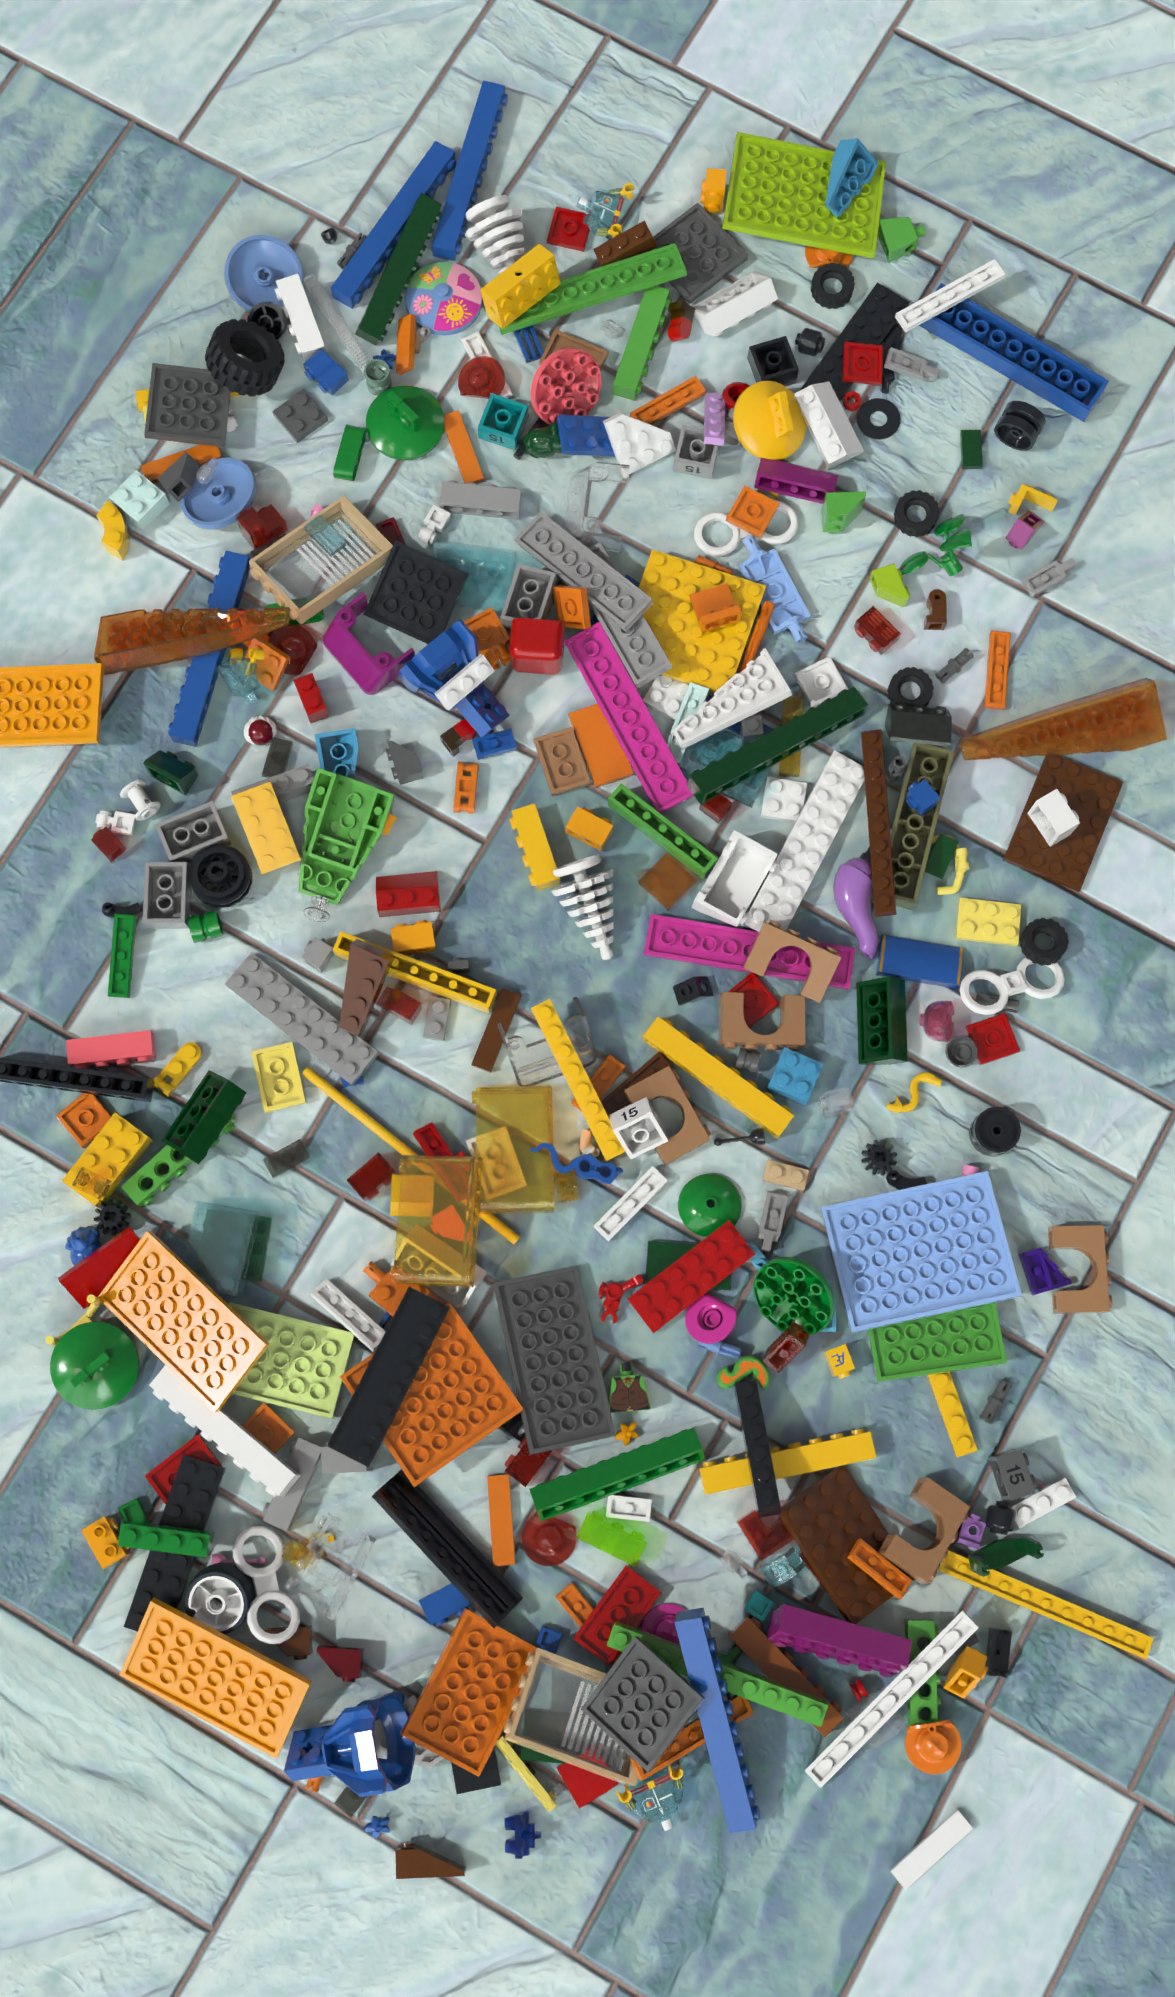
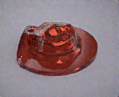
(481, 378)
(297, 644)
(549, 1540)

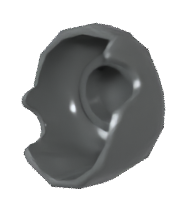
(961, 1051)

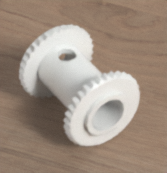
(140, 799)

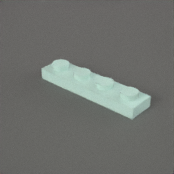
(691, 704)

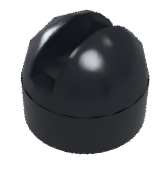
(329, 234)

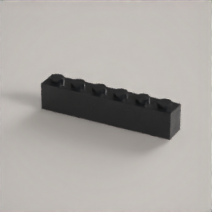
(757, 1448)

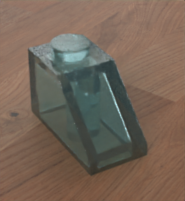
(782, 1567)

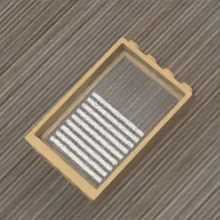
(310, 579)
(551, 1719)

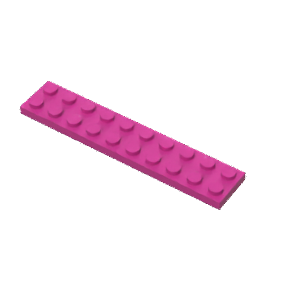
(629, 718)
(729, 948)

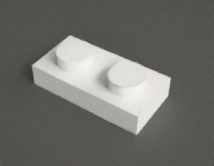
(628, 1508)

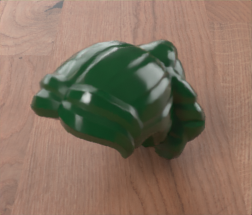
(543, 441)

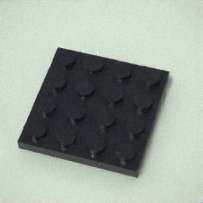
(415, 593)

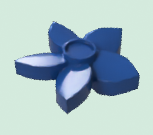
(387, 358)
(377, 1826)

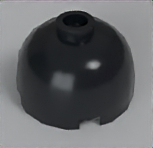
(269, 316)

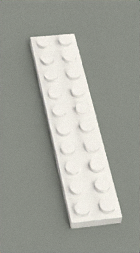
(807, 842)

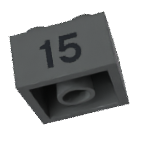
(1012, 1474)

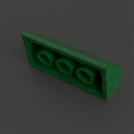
(882, 1021)
(204, 1116)

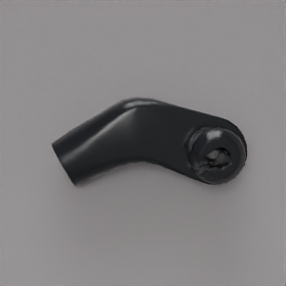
(110, 909)
(901, 1182)

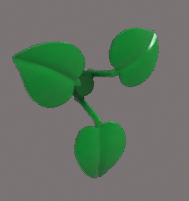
(949, 560)

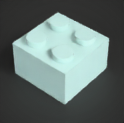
(139, 500)

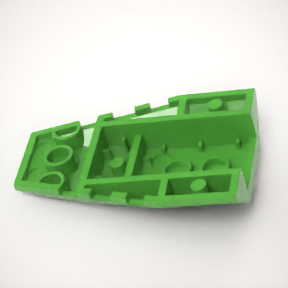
(339, 832)

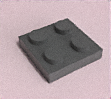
(300, 416)

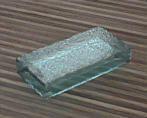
(324, 536)

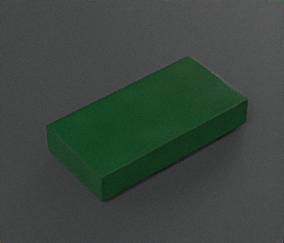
(971, 449)
(941, 856)

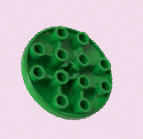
(405, 422)
(794, 1293)
(94, 1365)

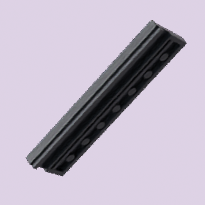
(388, 1377)
(448, 1548)

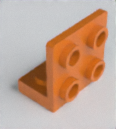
(715, 607)

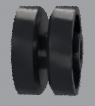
(1020, 425)
(1006, 1127)

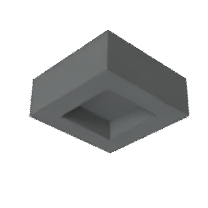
(458, 965)

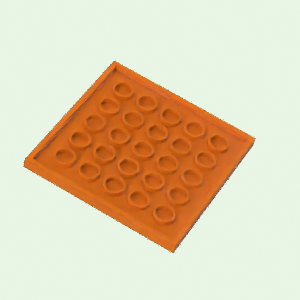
(449, 1404)

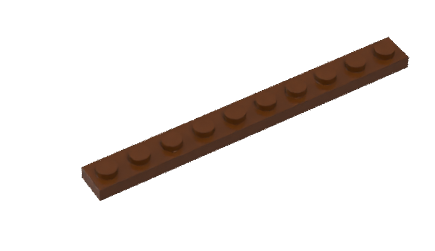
(878, 823)

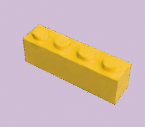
(535, 847)

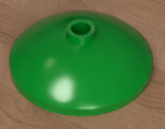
(694, 1209)

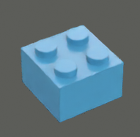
(794, 1076)

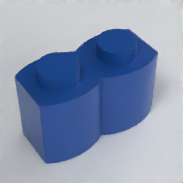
(325, 372)

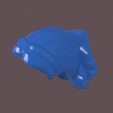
(82, 1243)

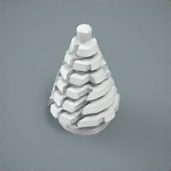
(497, 231)
(590, 905)

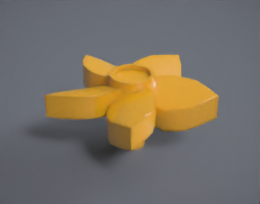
(626, 1433)

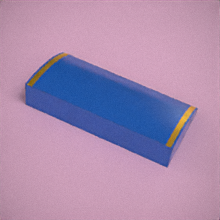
(920, 961)

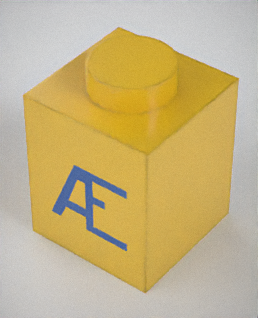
(839, 1361)

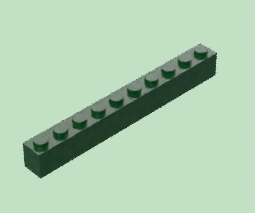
(776, 745)

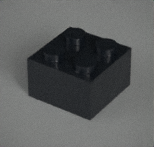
(773, 361)

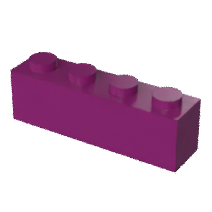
(794, 480)

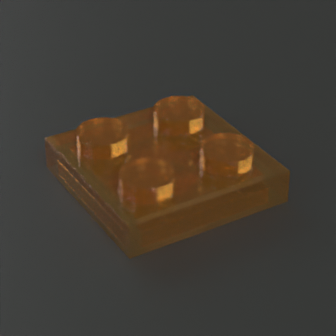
(667, 881)

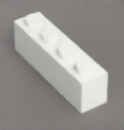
(300, 315)

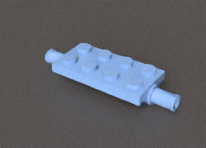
(768, 570)

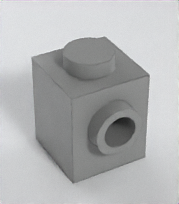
(318, 953)

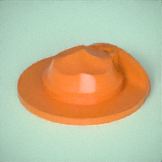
(818, 257)
(933, 1746)

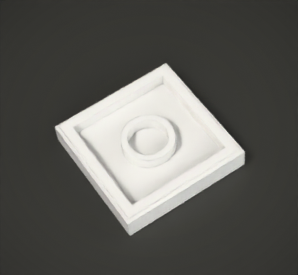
(820, 681)

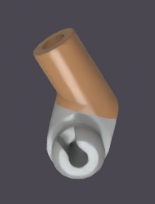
(420, 336)

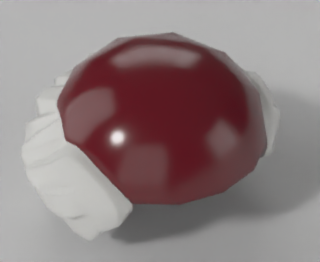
(259, 730)

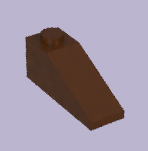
(420, 1862)

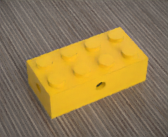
(520, 286)
(266, 827)
(110, 1155)

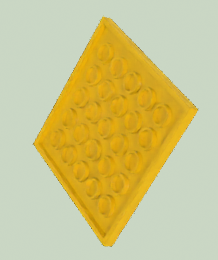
(696, 656)

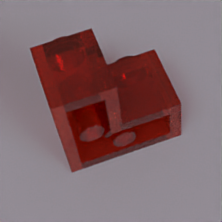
(261, 526)
(761, 1539)

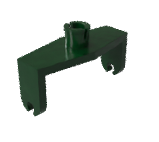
(1002, 1553)

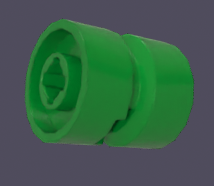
(205, 926)

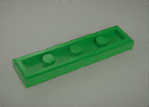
(122, 955)

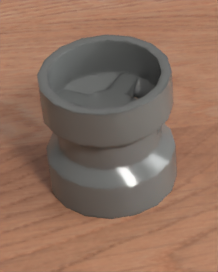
(747, 1060)

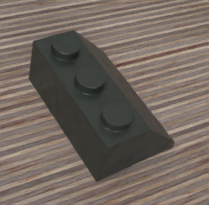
(919, 724)

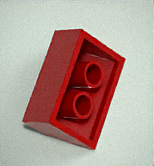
(407, 894)

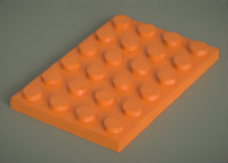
(469, 1693)

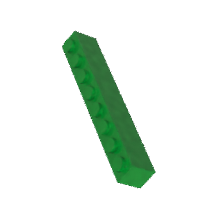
(617, 1474)

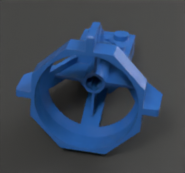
(451, 646)
(349, 1748)

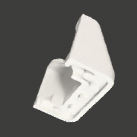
(735, 880)

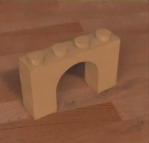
(773, 938)
(735, 1032)
(665, 1085)
(1091, 1242)
(948, 1514)

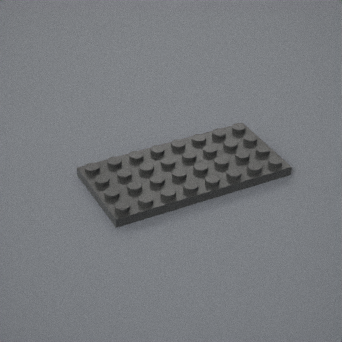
(554, 1360)

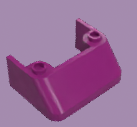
(367, 672)

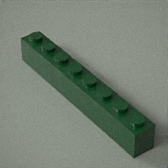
(398, 269)

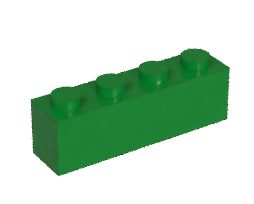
(166, 1538)

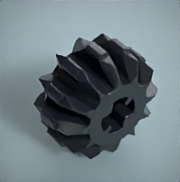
(885, 1152)
(107, 1225)

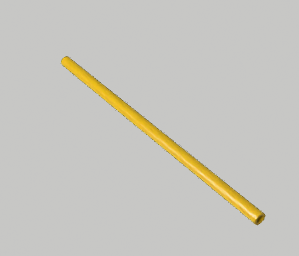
(392, 1140)

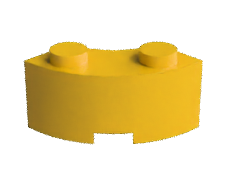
(116, 534)

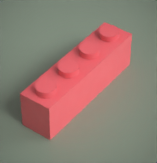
(111, 1049)

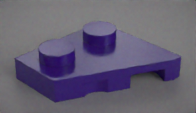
(1041, 1272)

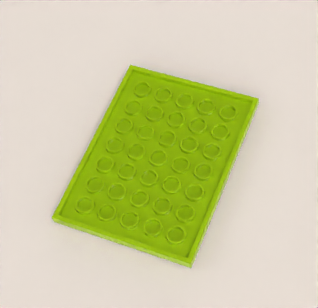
(782, 193)

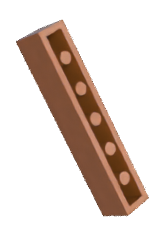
(779, 1667)

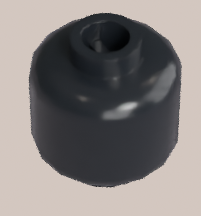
(810, 342)
(1000, 1518)

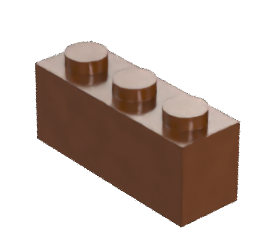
(626, 245)

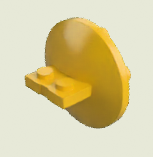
(769, 421)

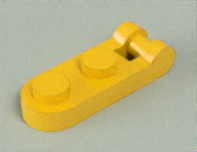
(178, 1067)

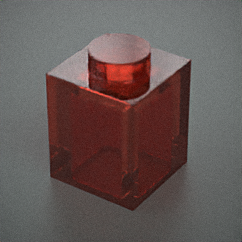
(716, 808)
(108, 844)

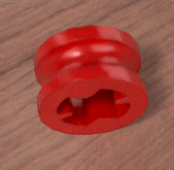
(848, 396)
(858, 1690)

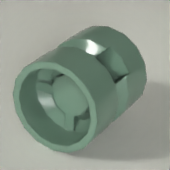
(377, 376)

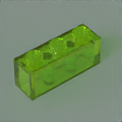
(612, 1538)

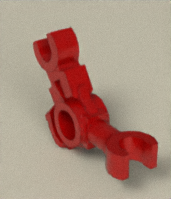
(613, 1295)

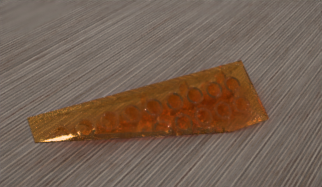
(159, 637)
(1099, 722)

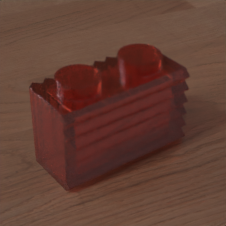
(876, 630)
(372, 1177)
(786, 1347)
(525, 1466)

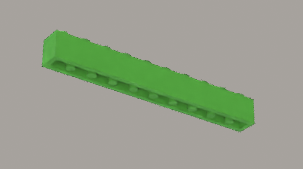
(739, 1680)

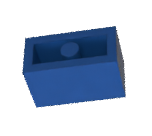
(442, 1604)

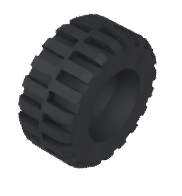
(251, 341)

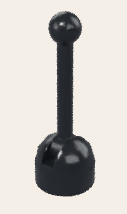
(756, 1137)

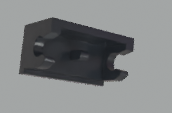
(998, 1652)

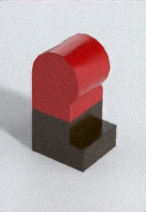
(680, 320)
(457, 735)

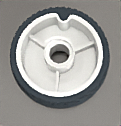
(229, 1585)

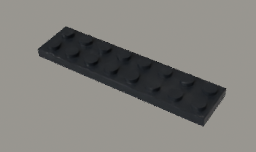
(867, 326)
(186, 1507)

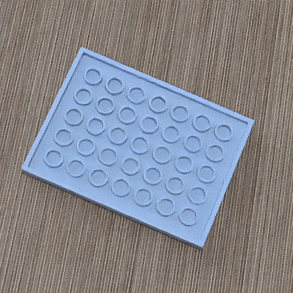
(920, 1252)

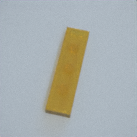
(791, 765)

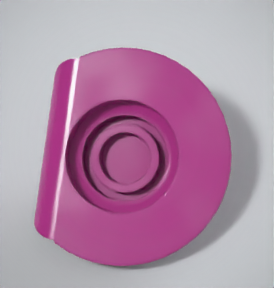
(710, 1319)
(661, 1620)

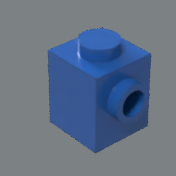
(922, 797)

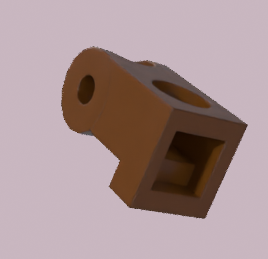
(937, 611)

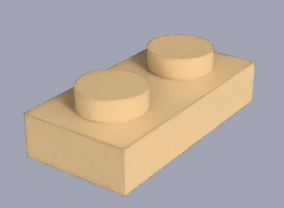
(785, 1175)

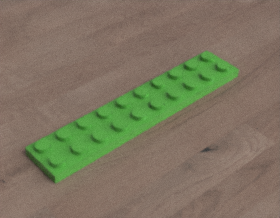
(604, 285)

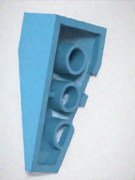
(850, 170)
(338, 751)

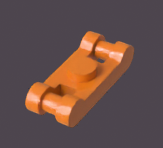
(465, 787)

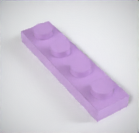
(714, 419)

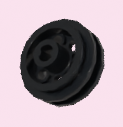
(217, 859)

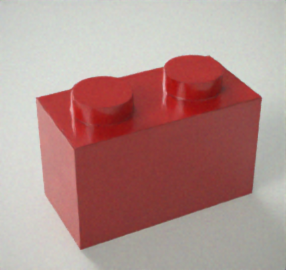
(311, 698)

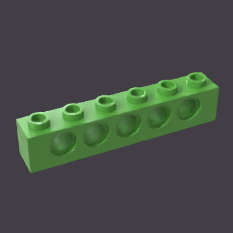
(151, 1170)
(913, 1631)

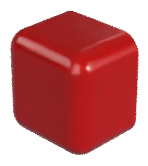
(537, 646)

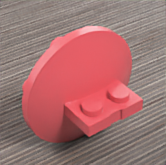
(566, 384)

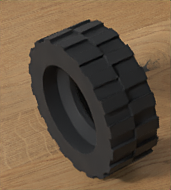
(832, 271)
(916, 528)
(910, 675)
(1050, 928)

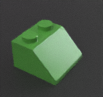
(840, 510)

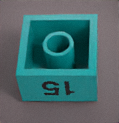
(503, 421)

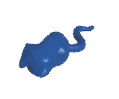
(585, 1166)

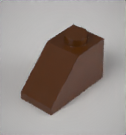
(298, 1645)

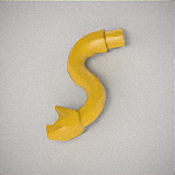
(927, 1077)

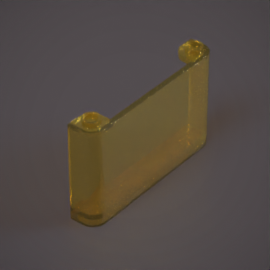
(507, 1127)
(437, 1221)

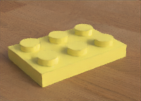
(988, 921)
(278, 1077)

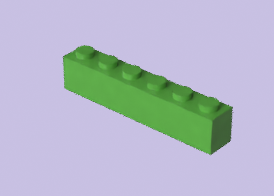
(641, 342)
(662, 831)

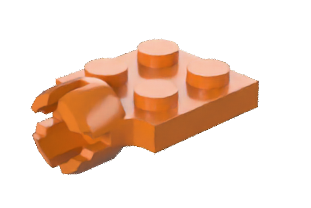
(490, 637)

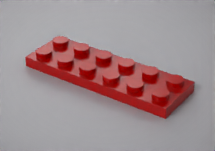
(691, 1276)

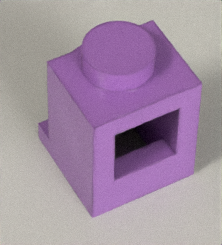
(965, 1537)

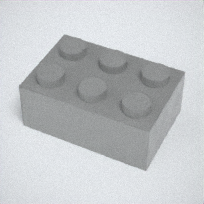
(529, 595)
(192, 832)
(166, 895)

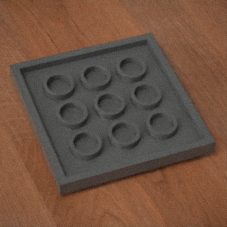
(705, 251)
(186, 406)
(642, 1703)

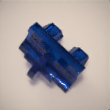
(524, 1835)

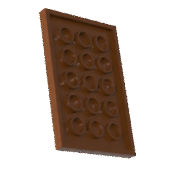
(1090, 796)
(826, 1526)

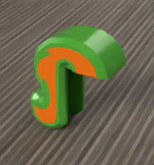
(742, 1368)

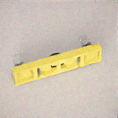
(527, 1773)

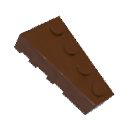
(363, 983)

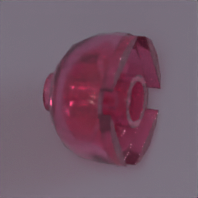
(938, 1020)

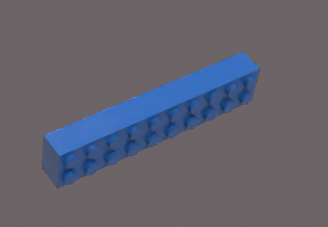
(1019, 357)

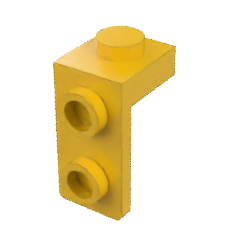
(1032, 495)

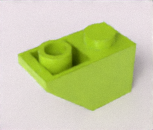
(889, 585)

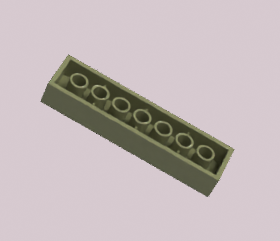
(911, 832)

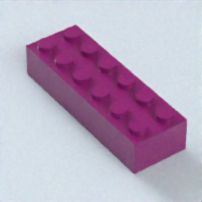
(839, 1640)

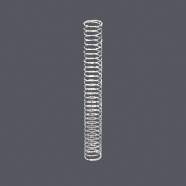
(333, 319)

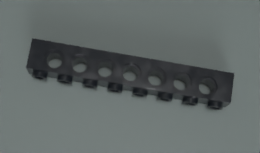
(76, 1080)

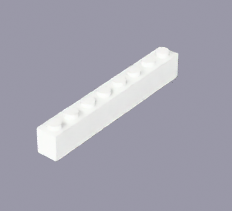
(227, 1433)

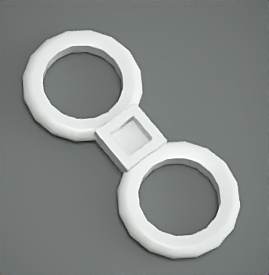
(739, 534)
(1009, 985)
(266, 1585)

